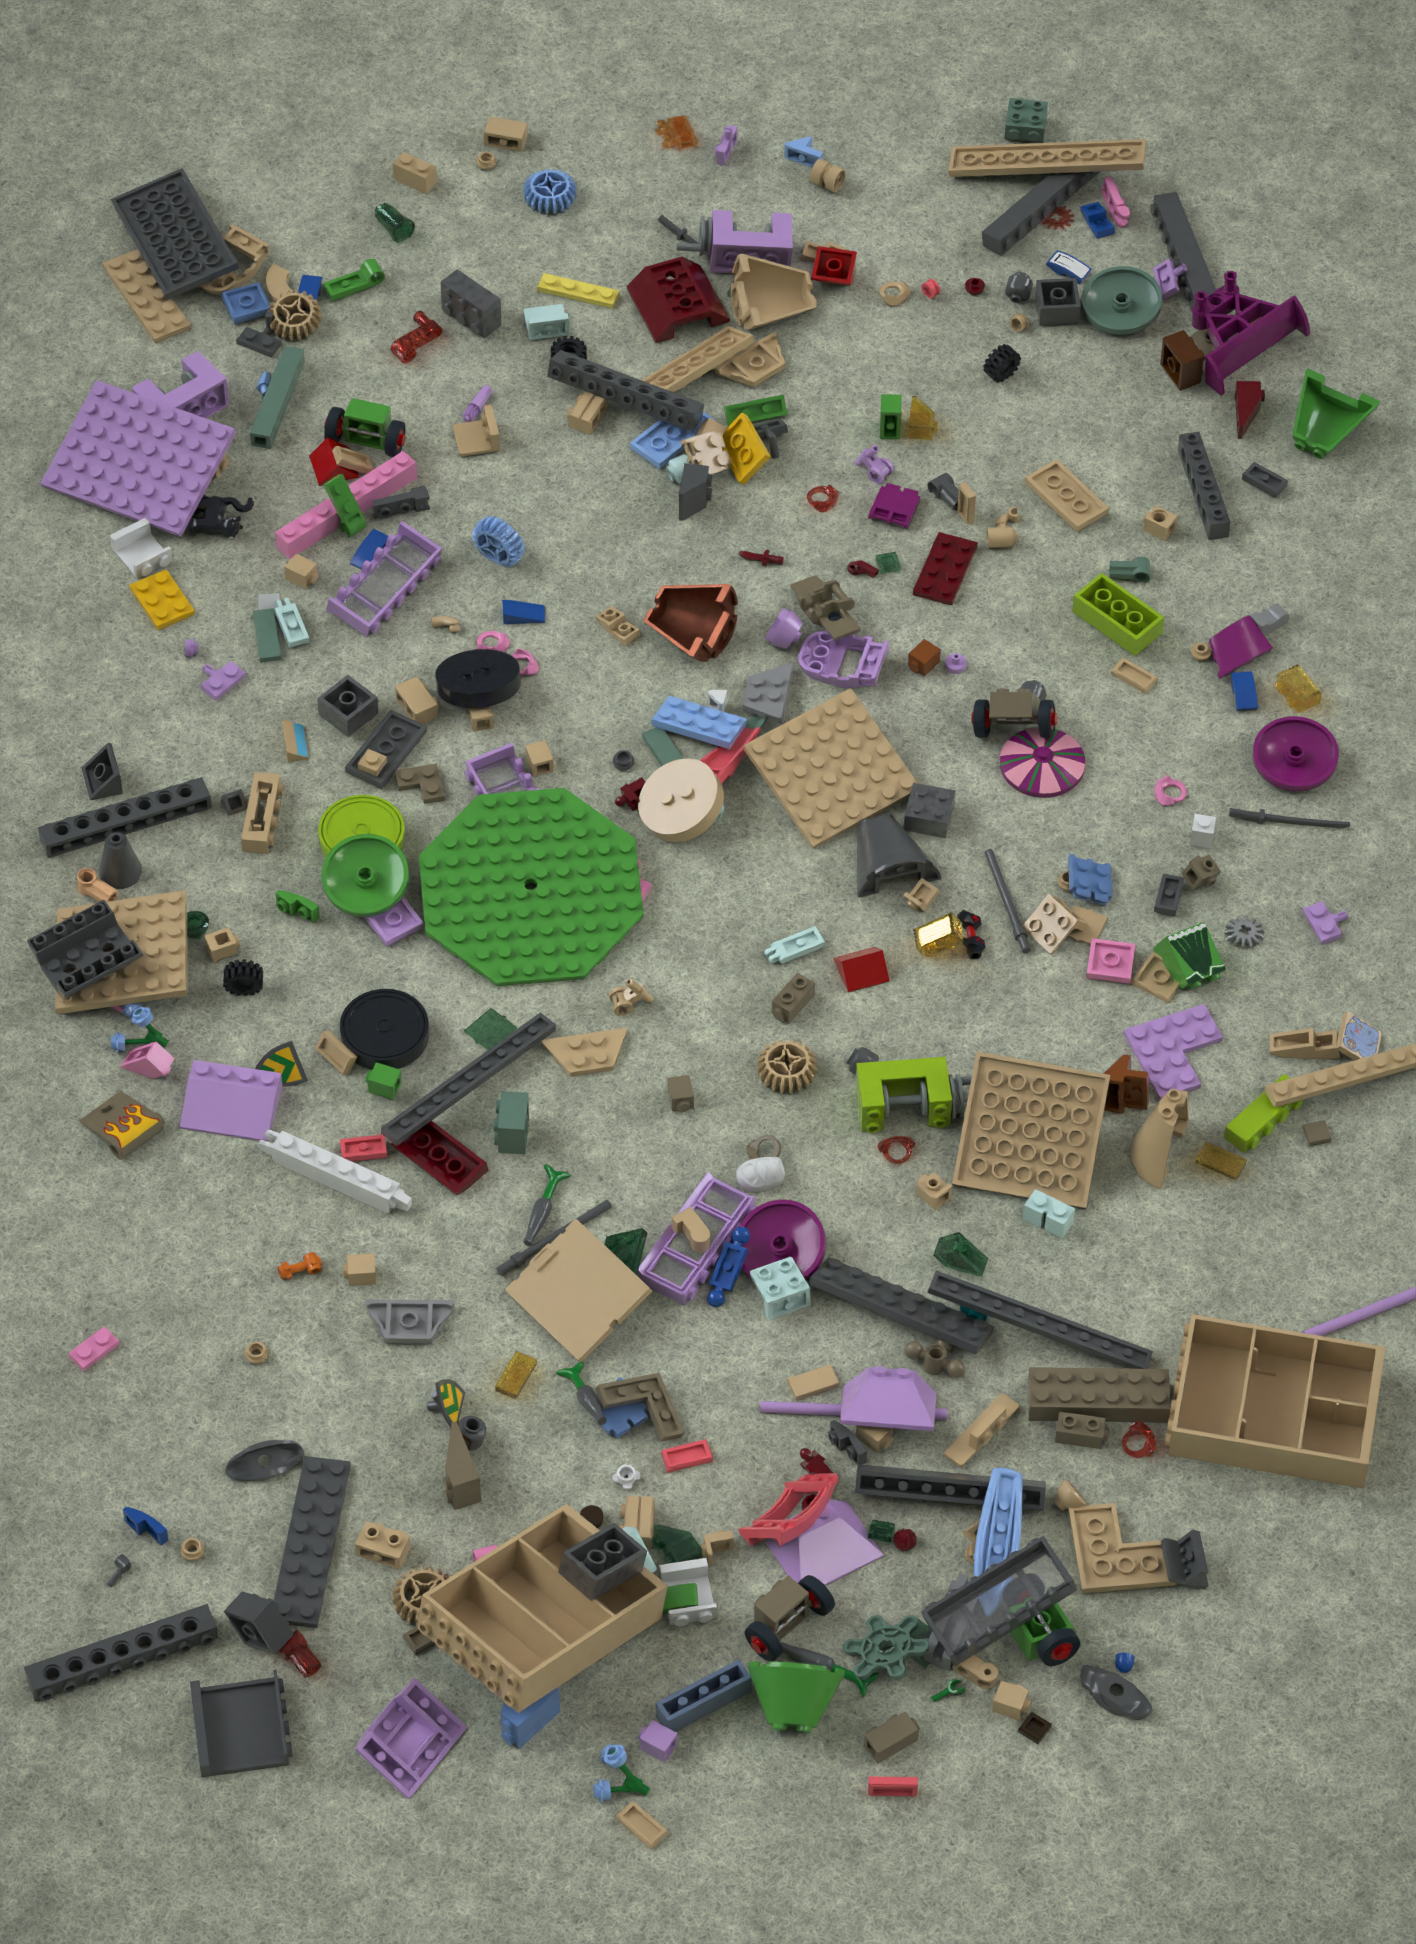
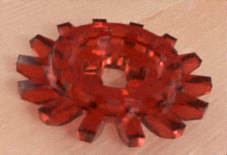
(1065, 218)

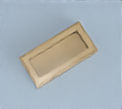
(352, 460)
(966, 503)
(1134, 675)
(336, 1052)
(813, 1382)
(641, 1825)

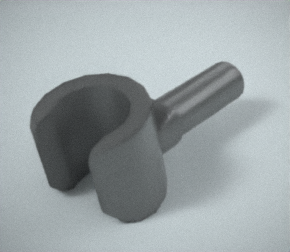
(123, 1565)

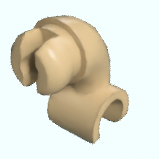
(1011, 515)

